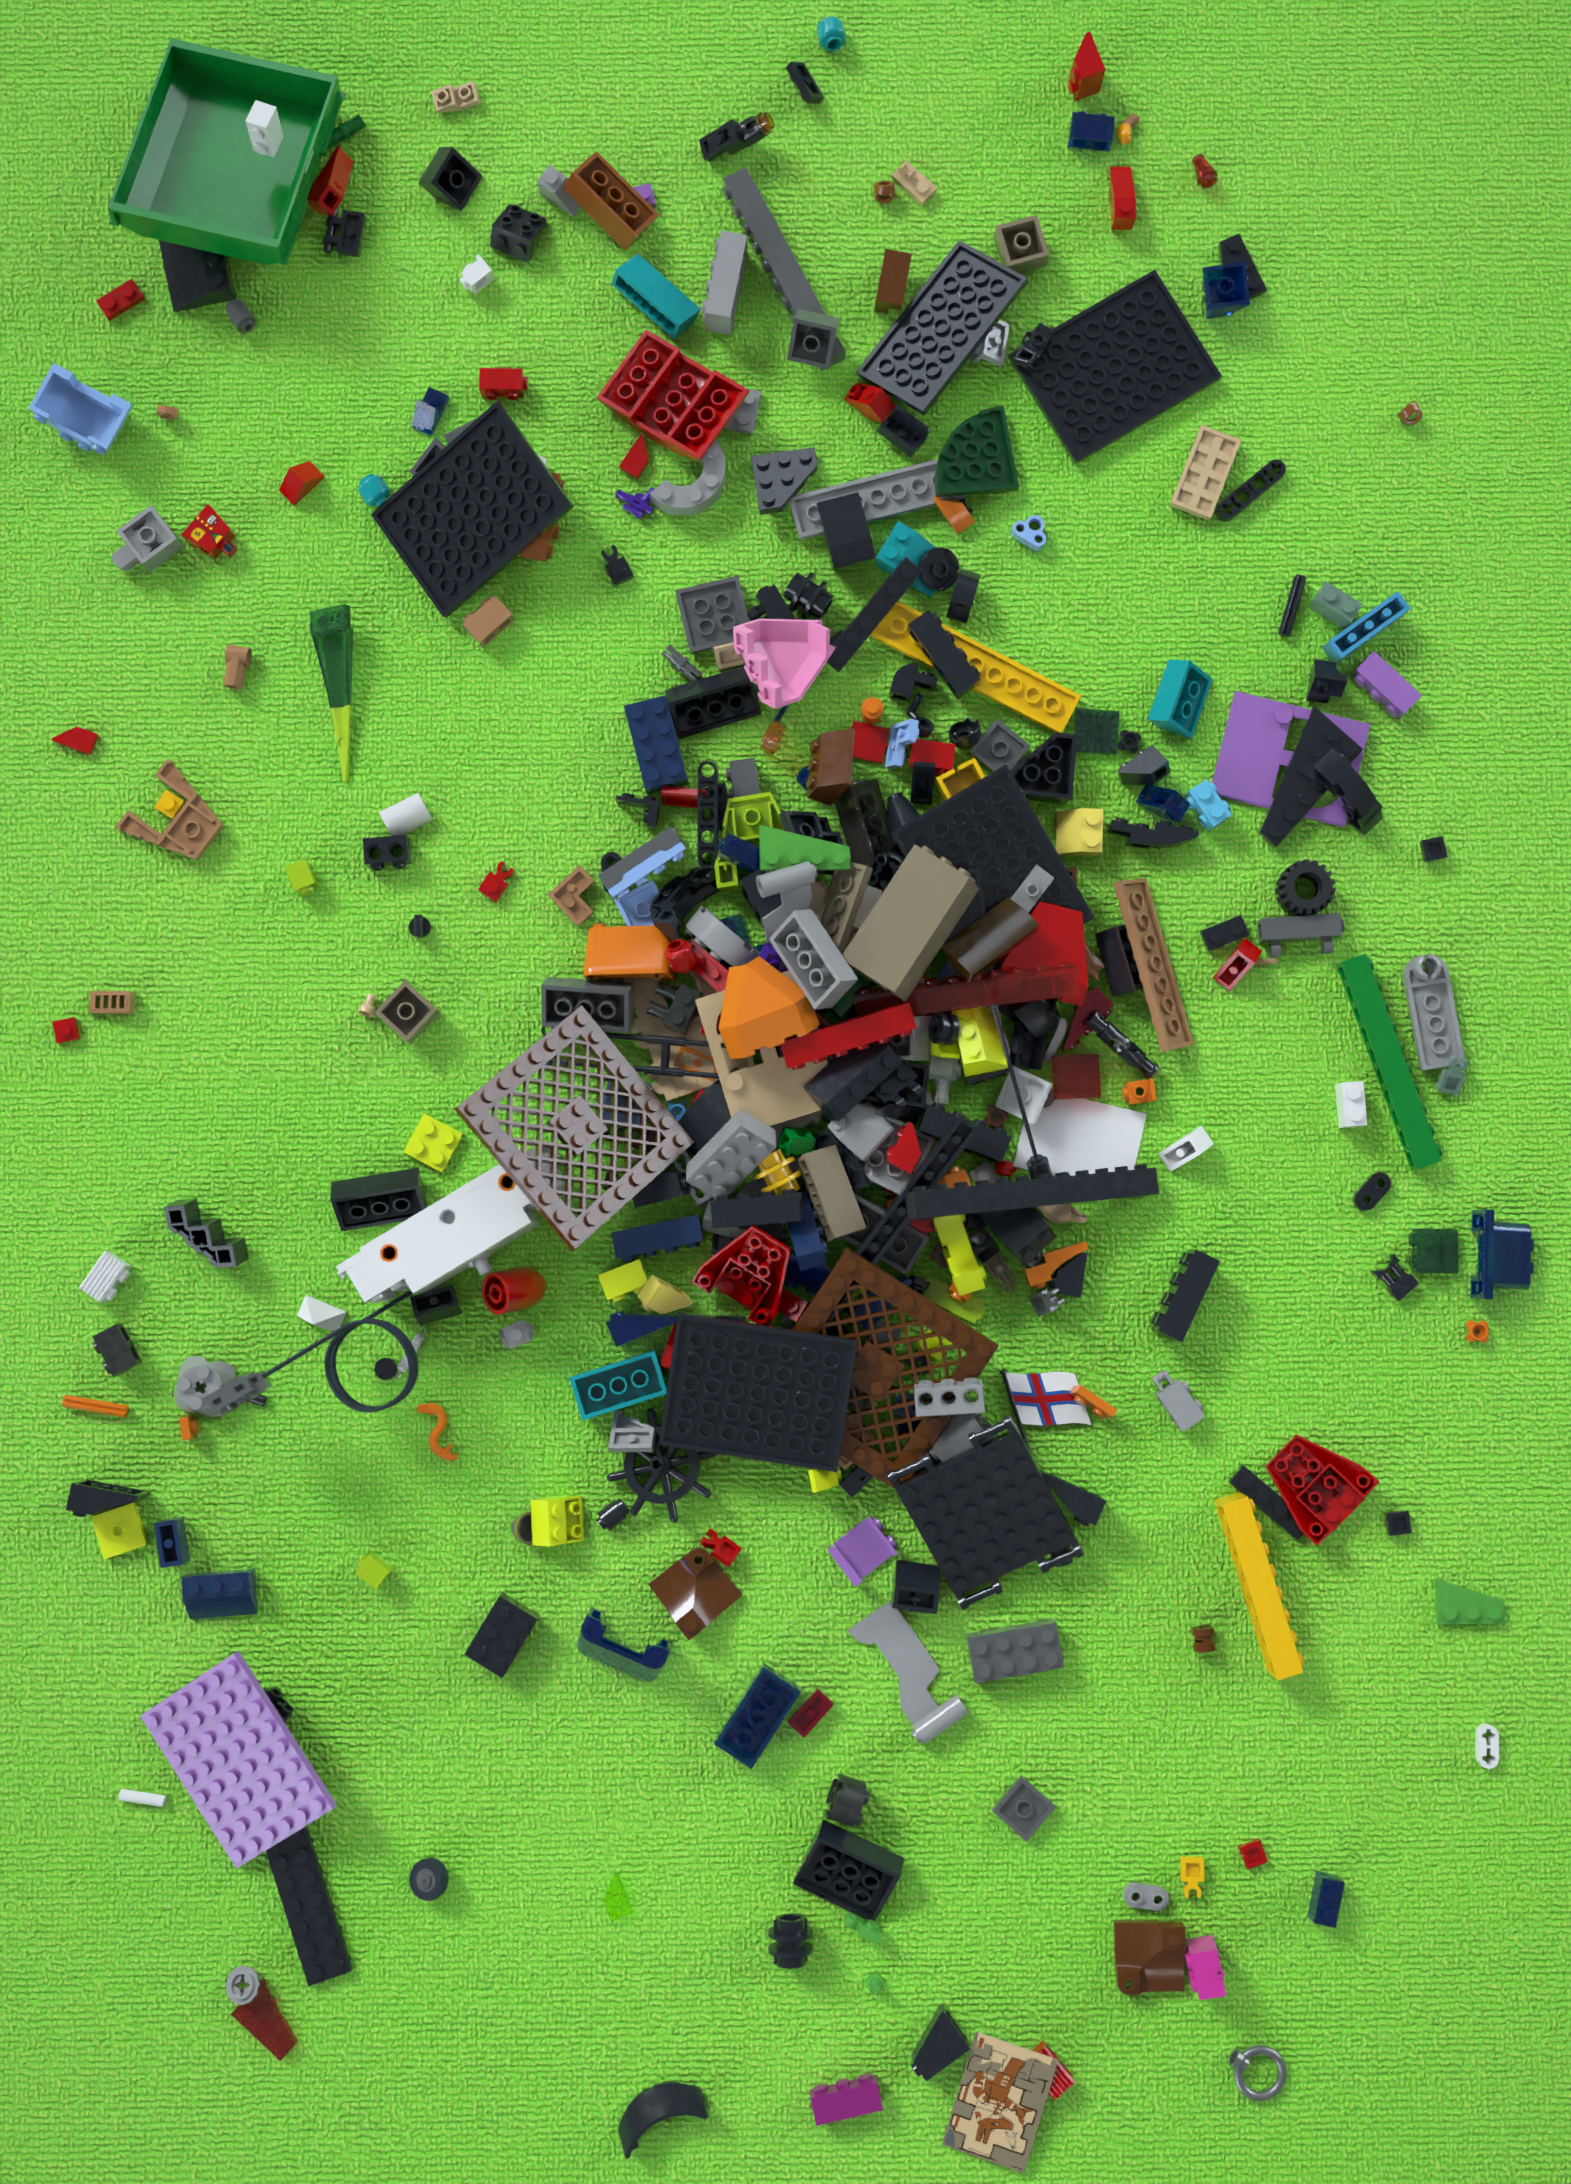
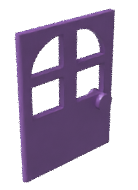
(1255, 750)

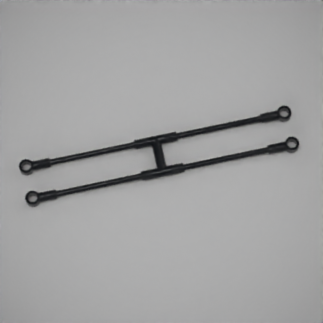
(666, 1042)

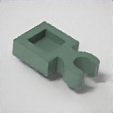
(1452, 1078)

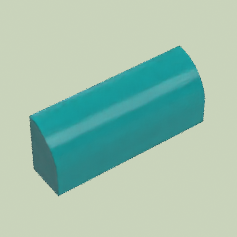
(655, 296)

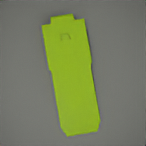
(971, 1310)

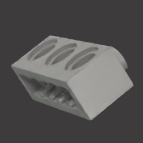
(958, 1405)

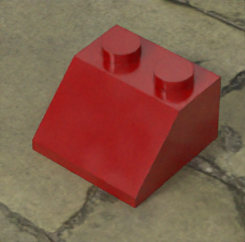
(1087, 70)

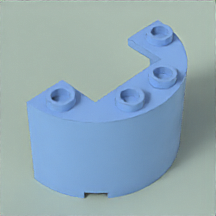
(79, 411)

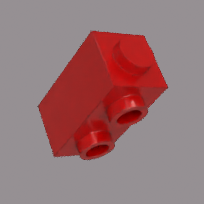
(502, 383)

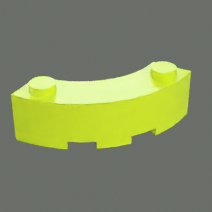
(959, 1254)

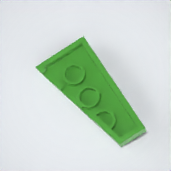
(784, 849)

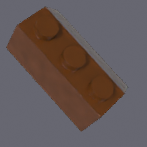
(830, 765)

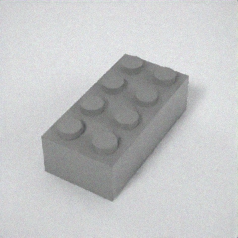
(725, 282)
(813, 959)
(731, 1155)

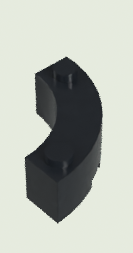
(1341, 779)

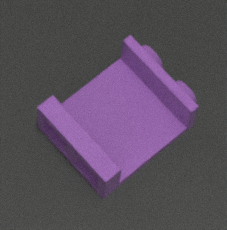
(862, 1549)

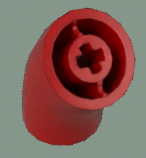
(513, 1289)

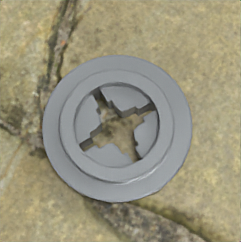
(237, 1976)

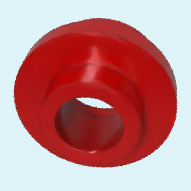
(1005, 1168)

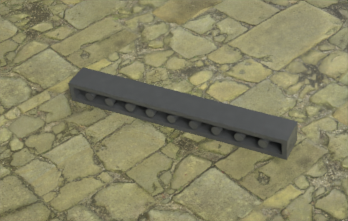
(773, 249)

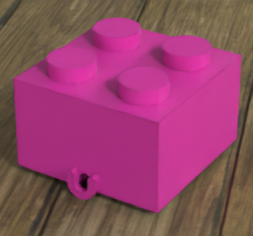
(1206, 1968)

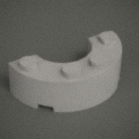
(700, 494)
(723, 942)

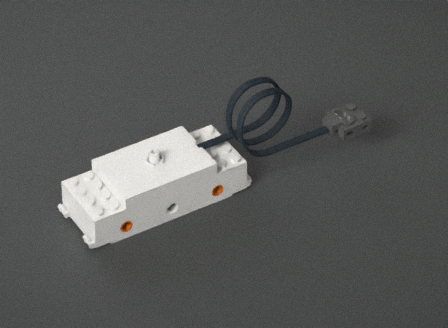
(417, 1256)

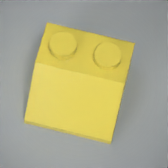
(1079, 832)

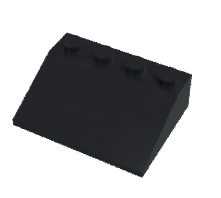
(196, 276)
(849, 1870)

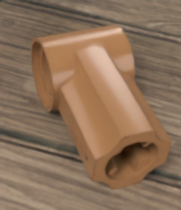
(237, 661)

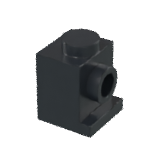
(983, 1244)

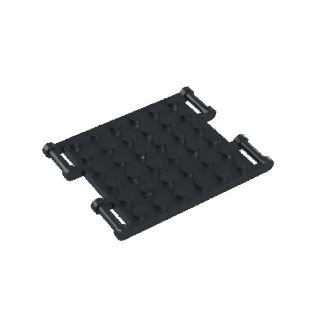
(985, 1512)

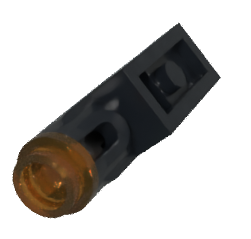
(736, 136)

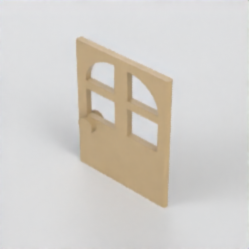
(765, 1089)

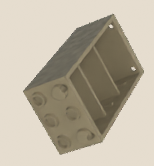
(910, 921)

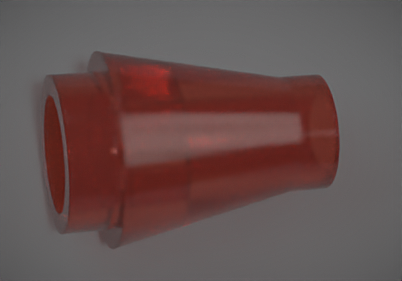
(1205, 173)

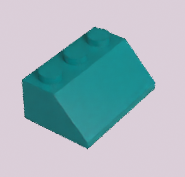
(1180, 698)

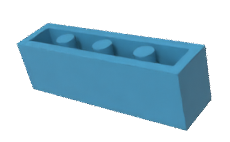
(1366, 628)

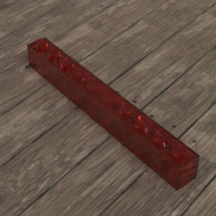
(982, 991)

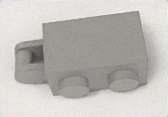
(1177, 1401)

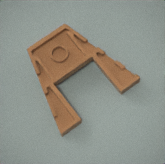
(191, 828)

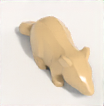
(1062, 1213)

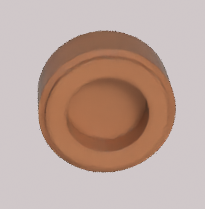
(167, 412)

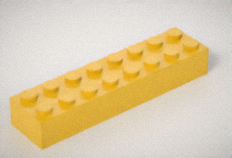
(1258, 1585)

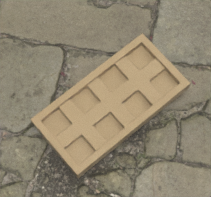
(1205, 472)

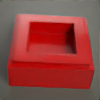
(1252, 1854)

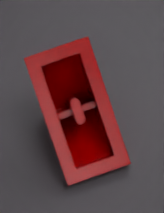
(300, 481)

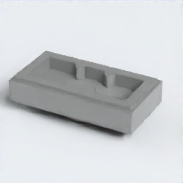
(1032, 888)

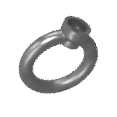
(1240, 2061)

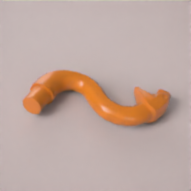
(435, 1409)

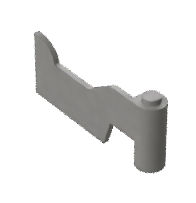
(795, 893)
(914, 1669)

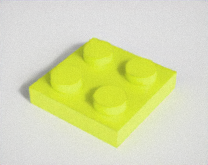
(433, 1143)

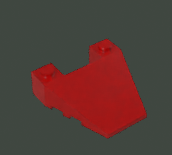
(1055, 941)

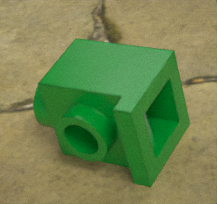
(796, 1141)

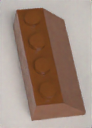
(610, 200)

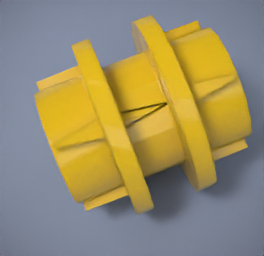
(777, 1173)

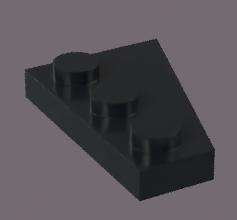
(1234, 250)
(854, 1172)

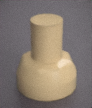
(367, 1009)

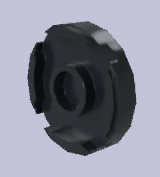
(938, 569)

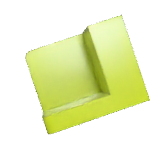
(932, 1343)

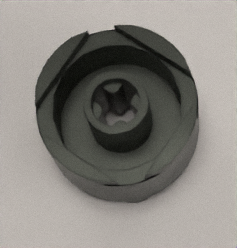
(846, 1800)

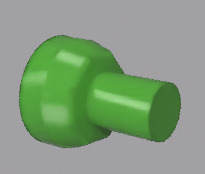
(875, 1983)

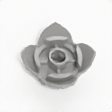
(196, 1371)

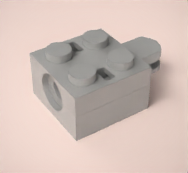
(147, 541)

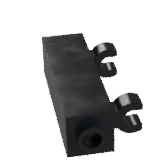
(770, 604)

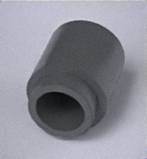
(240, 315)

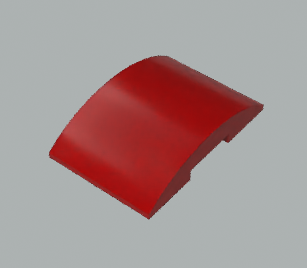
(671, 397)

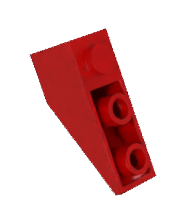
(331, 184)

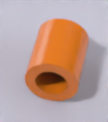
(871, 711)

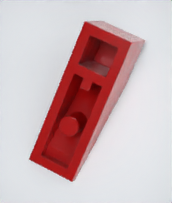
(1122, 198)

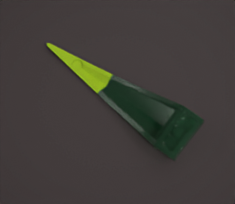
(334, 648)

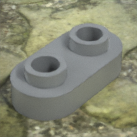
(1146, 1897)

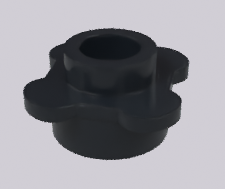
(1133, 737)

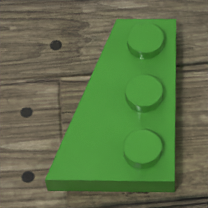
(1465, 1606)

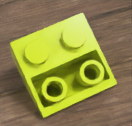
(557, 1520)

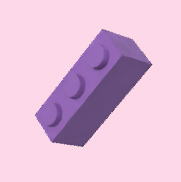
(1385, 685)

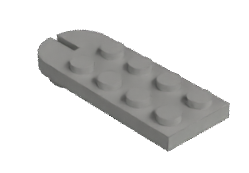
(1432, 1012)

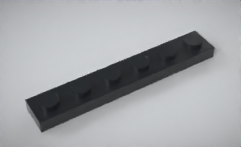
(873, 613)

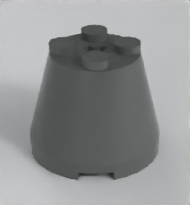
(954, 1436)

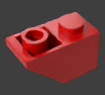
(870, 401)
(906, 1152)

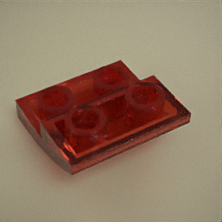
(1076, 1076)

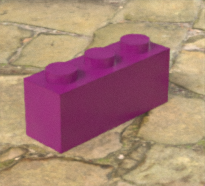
(846, 2099)

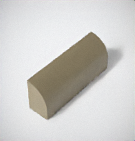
(831, 1193)

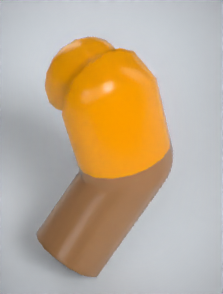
(1124, 128)

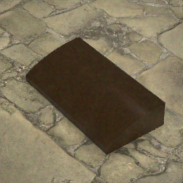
(990, 938)

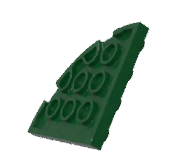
(977, 457)

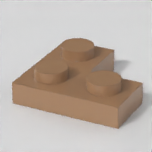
(568, 895)

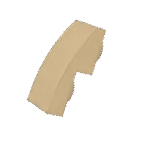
(455, 99)

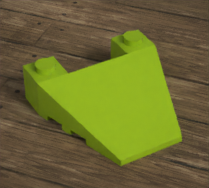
(743, 820)

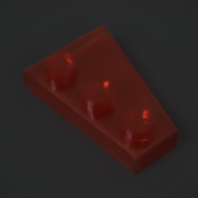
(266, 2022)

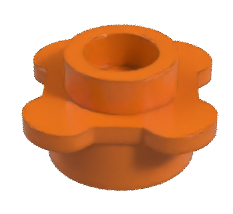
(1482, 1326)

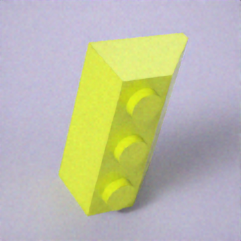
(979, 1041)

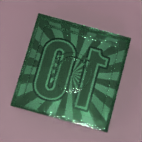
(1096, 731)

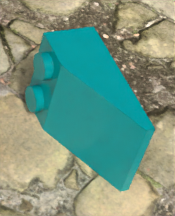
(900, 544)

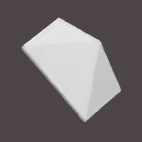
(321, 1314)

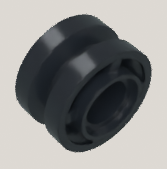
(943, 1028)

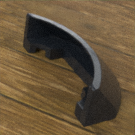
(680, 897)
(656, 2104)

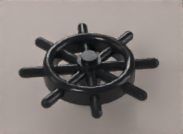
(662, 1466)

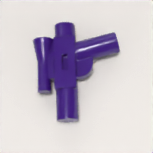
(637, 504)

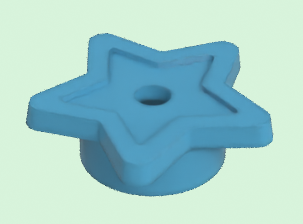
(681, 1107)

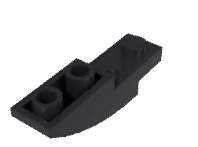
(1160, 836)

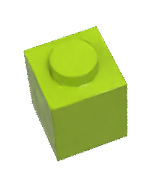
(302, 877)
(373, 1570)

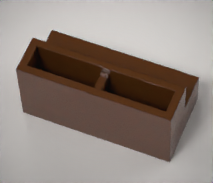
(892, 281)

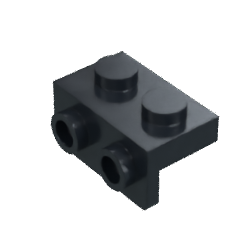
(904, 431)

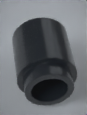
(612, 1514)

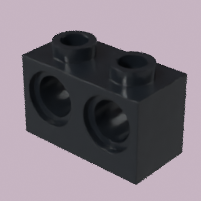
(387, 845)

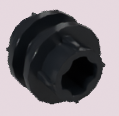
(808, 596)
(790, 1948)

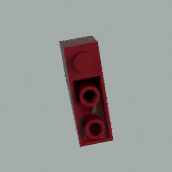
(1093, 1000)

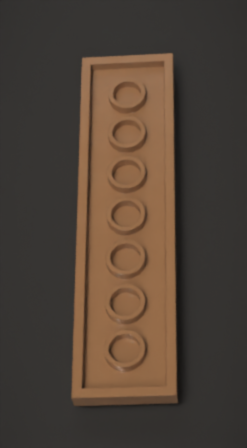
(1153, 964)

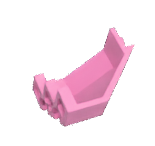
(782, 656)

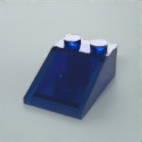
(635, 1325)

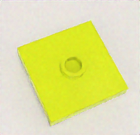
(119, 1530)

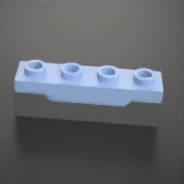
(643, 862)

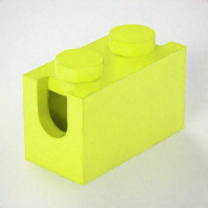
(623, 1280)

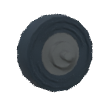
(428, 1879)

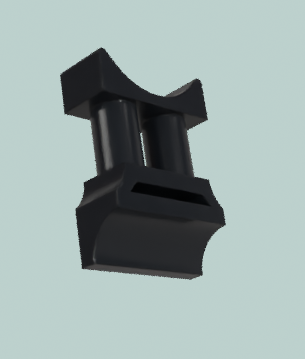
(1400, 1286)

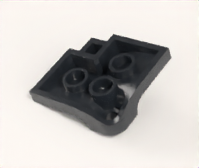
(812, 826)

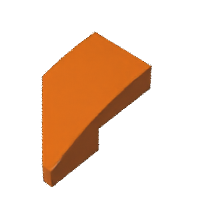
(955, 513)

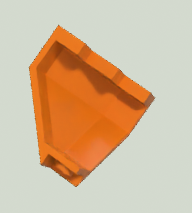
(762, 1009)

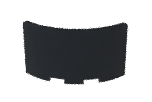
(706, 1116)

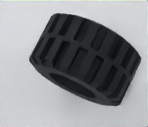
(1320, 879)

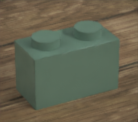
(1335, 605)

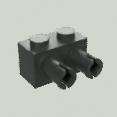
(683, 1007)

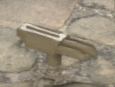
(997, 1267)

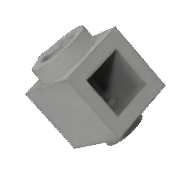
(516, 1334)

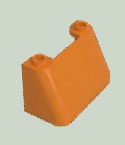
(626, 953)

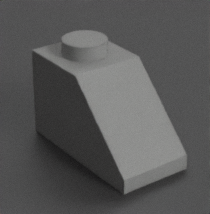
(551, 187)

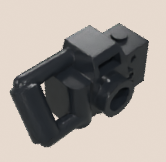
(1034, 346)

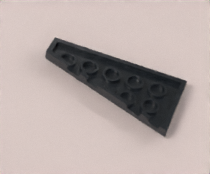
(1299, 787)

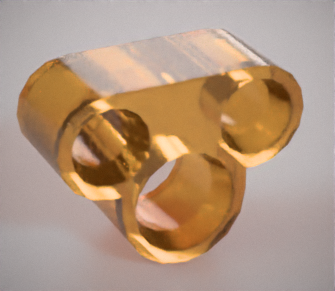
(772, 737)

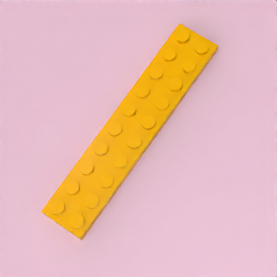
(1000, 676)

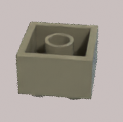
(1021, 244)
(407, 1012)

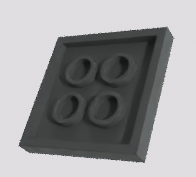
(711, 613)

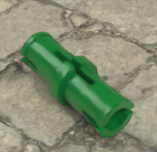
(346, 129)

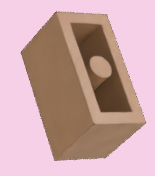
(488, 621)

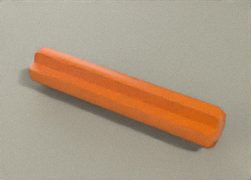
(95, 1406)

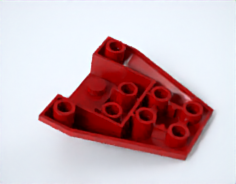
(750, 1272)
(1319, 1486)

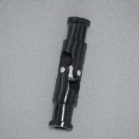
(1122, 1046)

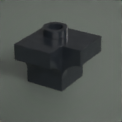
(1325, 682)

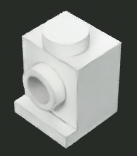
(476, 275)

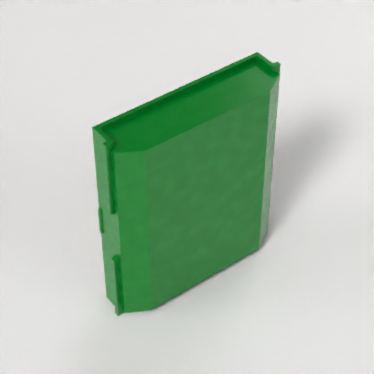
(194, 164)

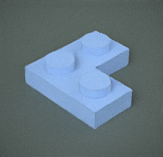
(900, 735)

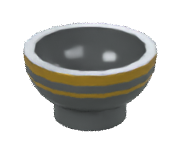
(522, 1528)

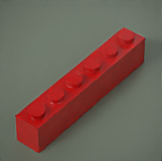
(847, 1035)

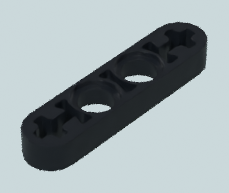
(1252, 492)

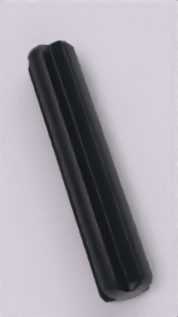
(1292, 605)

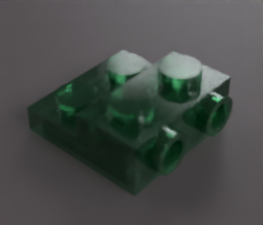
(1434, 1251)

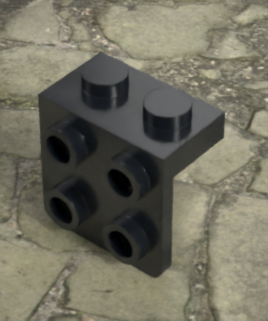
(516, 231)

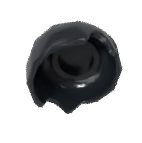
(965, 733)

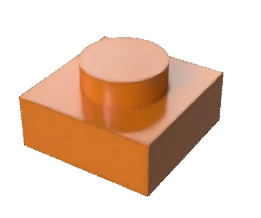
(188, 1427)

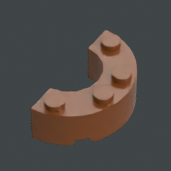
(543, 548)

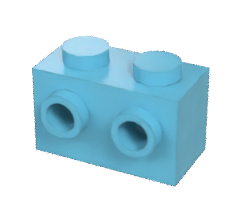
(1208, 805)

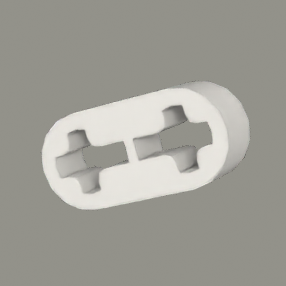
(1481, 1745)

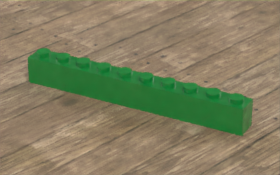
(1388, 1062)

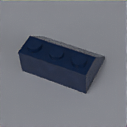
(220, 1593)

